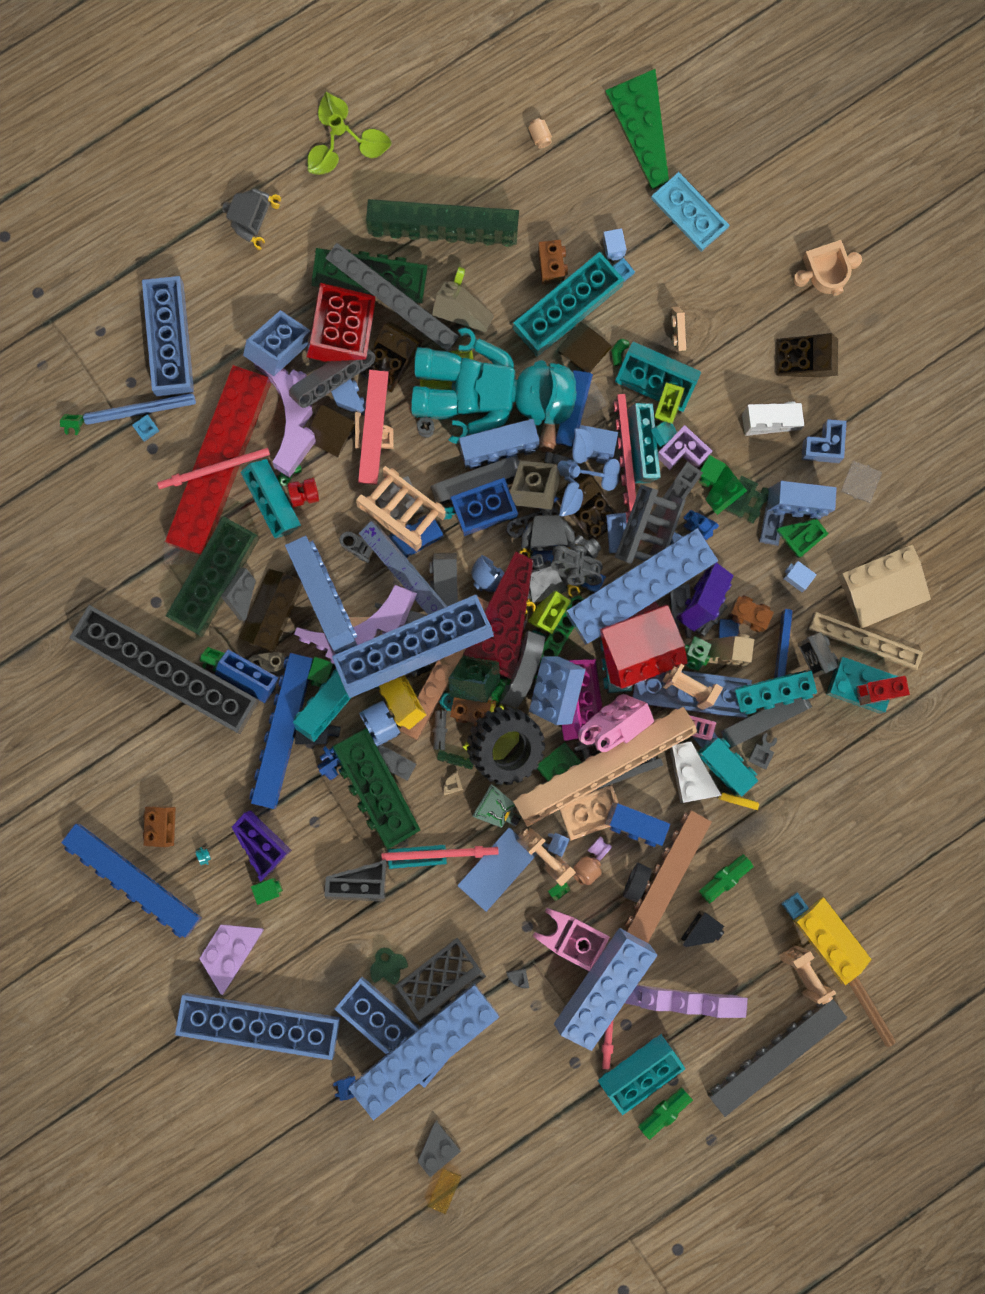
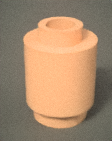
(540, 133)

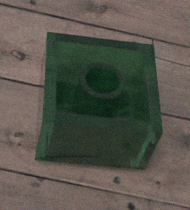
(474, 679)

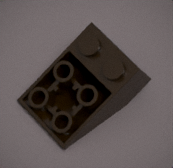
(393, 353)
(808, 356)
(594, 507)

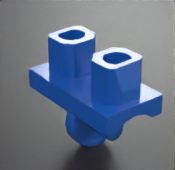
(704, 524)
(328, 764)

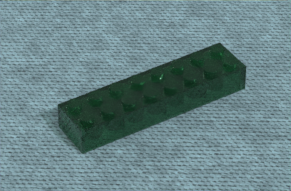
(442, 222)

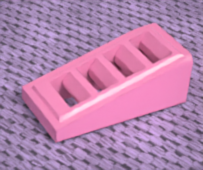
(708, 737)

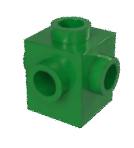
(697, 653)

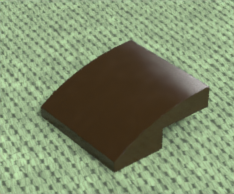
(584, 348)
(331, 430)

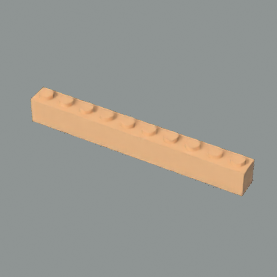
(604, 767)

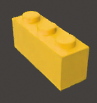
(402, 702)

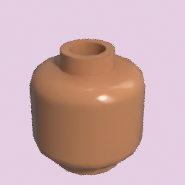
(587, 870)

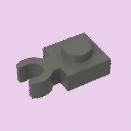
(762, 754)

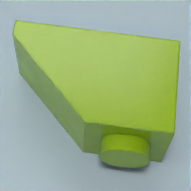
(549, 612)

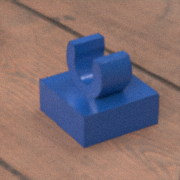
(343, 1085)

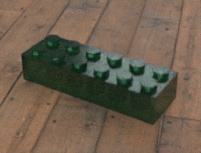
(211, 575)

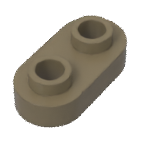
(266, 661)

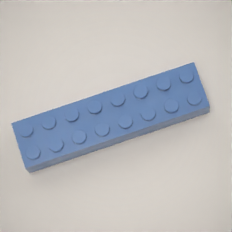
(641, 586)
(412, 646)
(257, 1026)
(423, 1051)

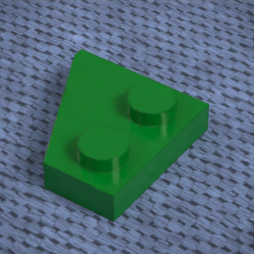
(725, 491)
(802, 536)

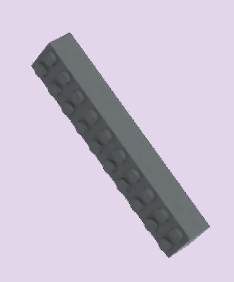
(164, 669)

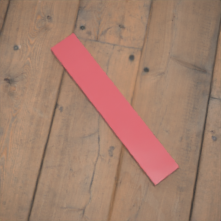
(373, 427)

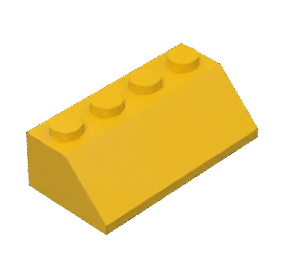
(833, 941)

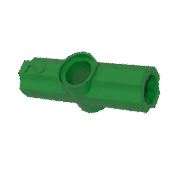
(726, 878)
(665, 1113)

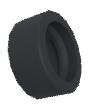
(637, 882)

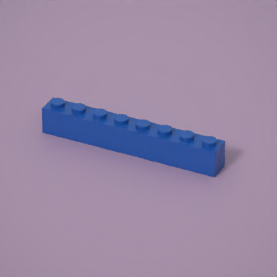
(282, 731)
(131, 880)

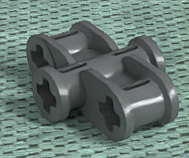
(576, 565)

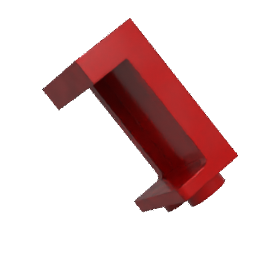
(883, 690)

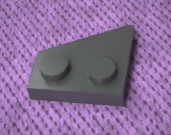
(239, 593)
(437, 1150)

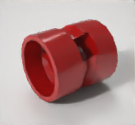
(310, 491)

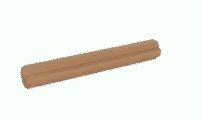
(872, 1012)

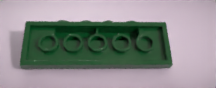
(405, 276)
(375, 789)

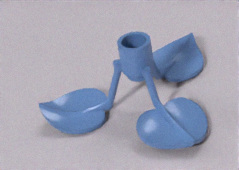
(583, 448)

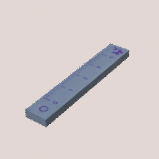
(401, 568)

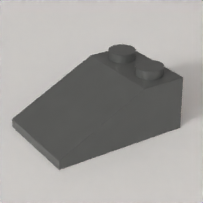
(818, 655)

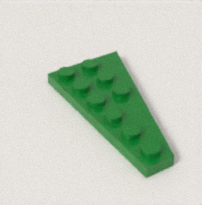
(639, 115)

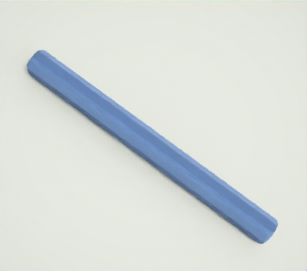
(138, 409)

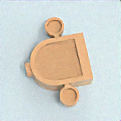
(828, 268)

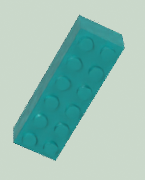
(568, 304)

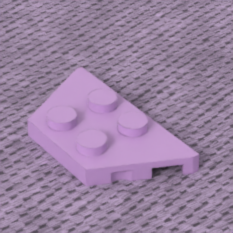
(228, 952)

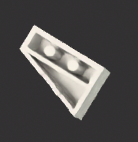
(772, 418)
(691, 774)

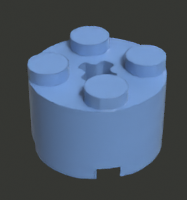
(380, 723)

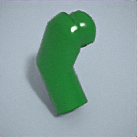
(617, 349)
(284, 480)

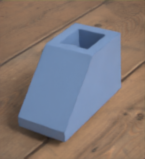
(347, 397)

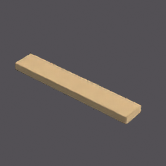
(866, 641)

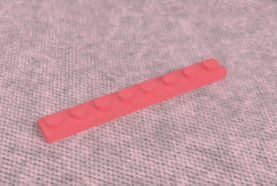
(626, 459)

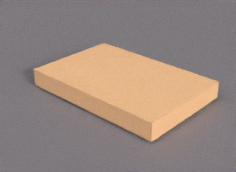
(588, 812)

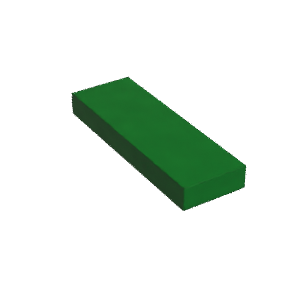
(558, 891)

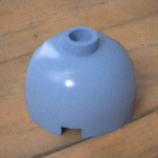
(486, 574)

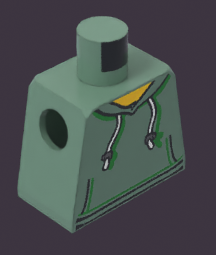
(496, 809)

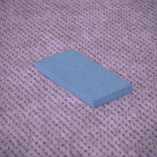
(496, 872)

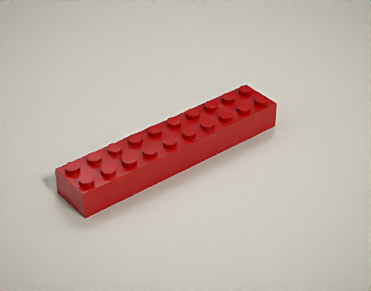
(224, 440)

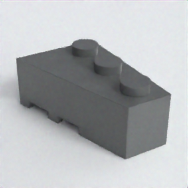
(445, 577)

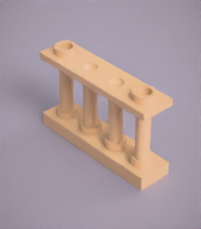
(383, 515)
(704, 695)
(554, 866)
(801, 960)

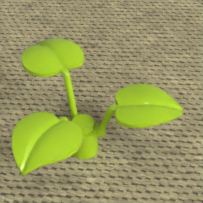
(332, 113)

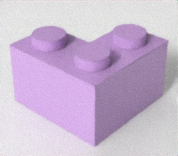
(684, 445)

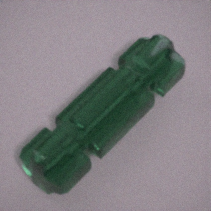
(454, 759)

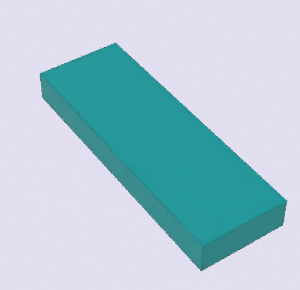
(417, 862)

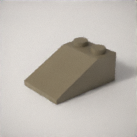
(461, 307)

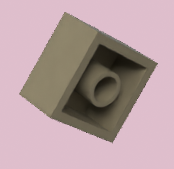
(535, 484)

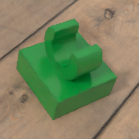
(71, 421)
(211, 657)

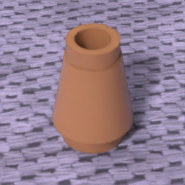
(547, 439)

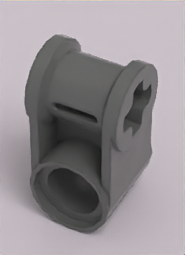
(357, 547)

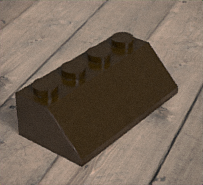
(271, 610)

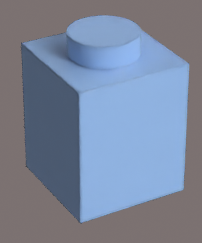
(614, 244)
(799, 576)

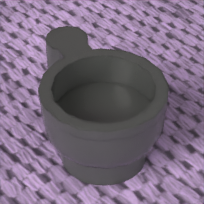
(555, 459)
(591, 546)

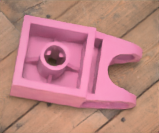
(617, 723)
(566, 939)

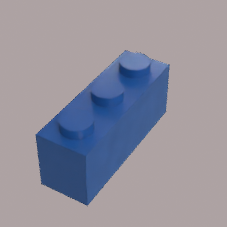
(429, 536)
(246, 676)
(637, 824)

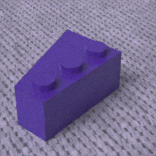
(707, 598)
(260, 843)

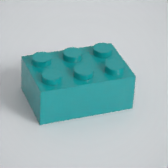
(853, 674)
(728, 766)

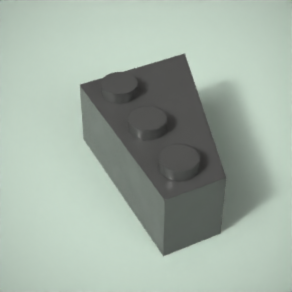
(359, 884)

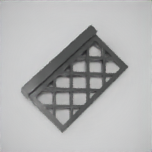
(452, 991)

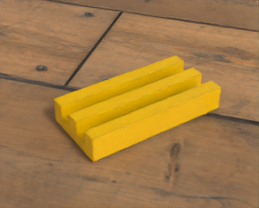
(739, 801)

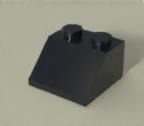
(702, 930)

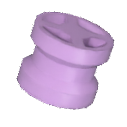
(599, 848)

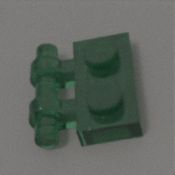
(741, 506)

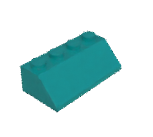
(650, 371)
(641, 1074)

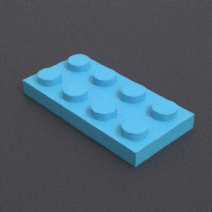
(690, 211)

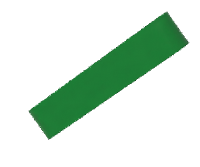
(560, 629)

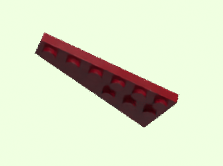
(507, 617)

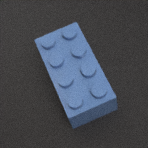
(499, 444)

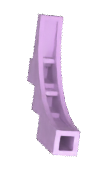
(296, 439)
(387, 618)
(688, 1002)

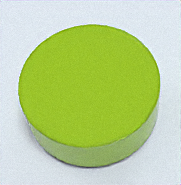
(459, 276)

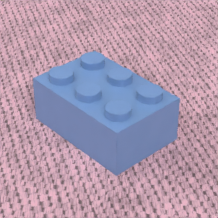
(276, 343)
(801, 499)
(557, 690)

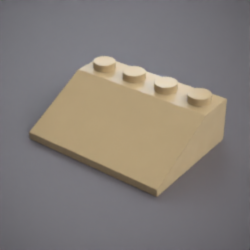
(885, 586)

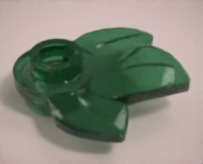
(388, 969)

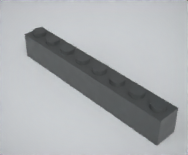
(392, 297)
(776, 1057)

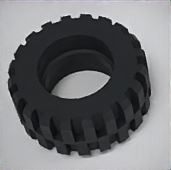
(521, 761)

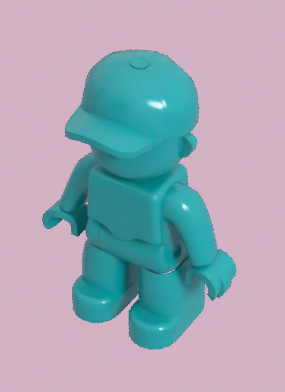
(489, 388)

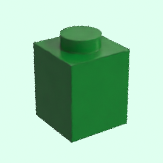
(711, 471)
(320, 671)
(267, 890)

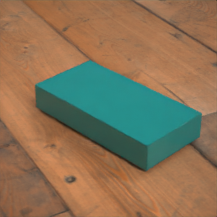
(664, 432)

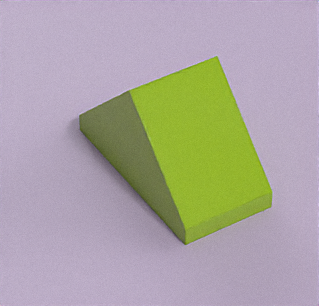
(669, 403)

